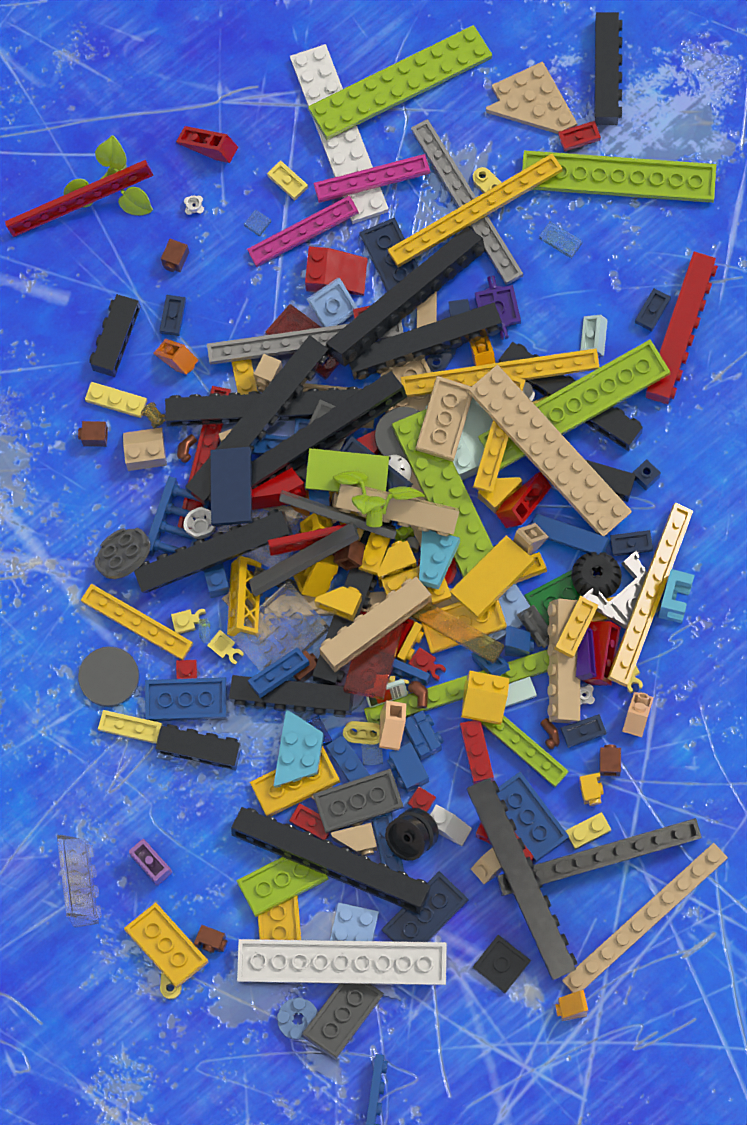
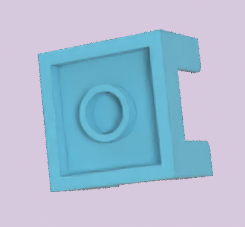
(670, 608)

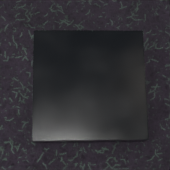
(501, 964)

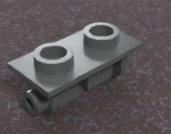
(536, 625)

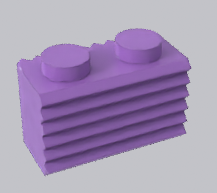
(150, 862)

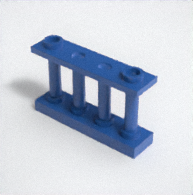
(166, 508)

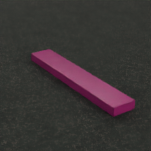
(371, 178)
(303, 231)

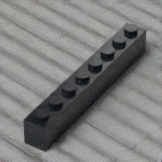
(427, 340)
(610, 423)
(212, 551)

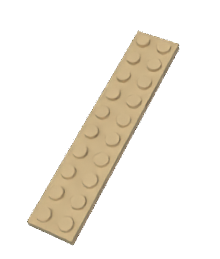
(549, 451)

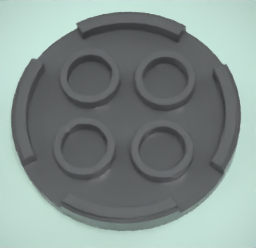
(384, 435)
(122, 553)
(108, 676)

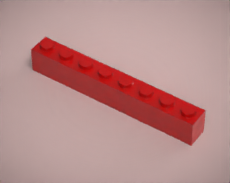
(682, 323)

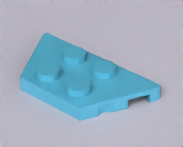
(298, 750)

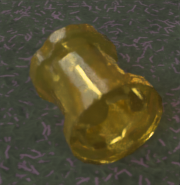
(153, 415)

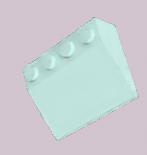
(469, 447)

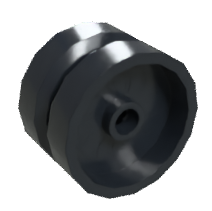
(411, 834)

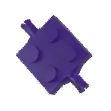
(505, 303)

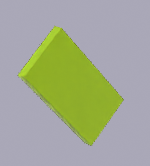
(327, 463)
(277, 884)

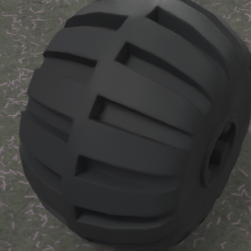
(605, 583)

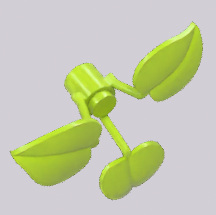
(112, 154)
(372, 504)

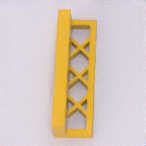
(237, 598)

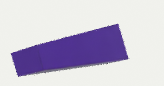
(586, 657)

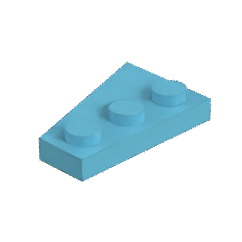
(436, 557)

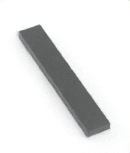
(335, 514)
(304, 559)

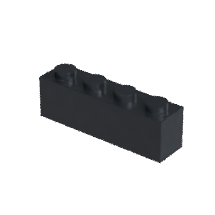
(115, 335)
(618, 480)
(198, 747)

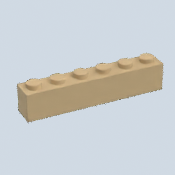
(407, 512)
(375, 624)
(563, 683)

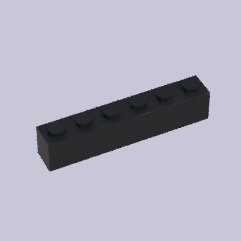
(607, 68)
(294, 695)

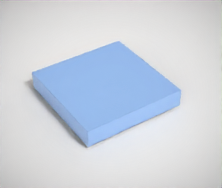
(332, 304)

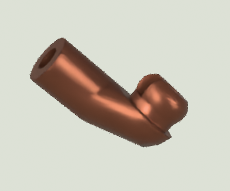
(183, 448)
(421, 692)
(552, 732)

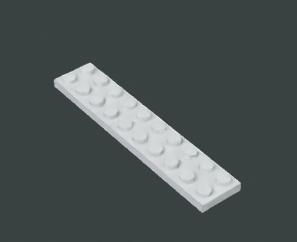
(346, 150)
(342, 962)

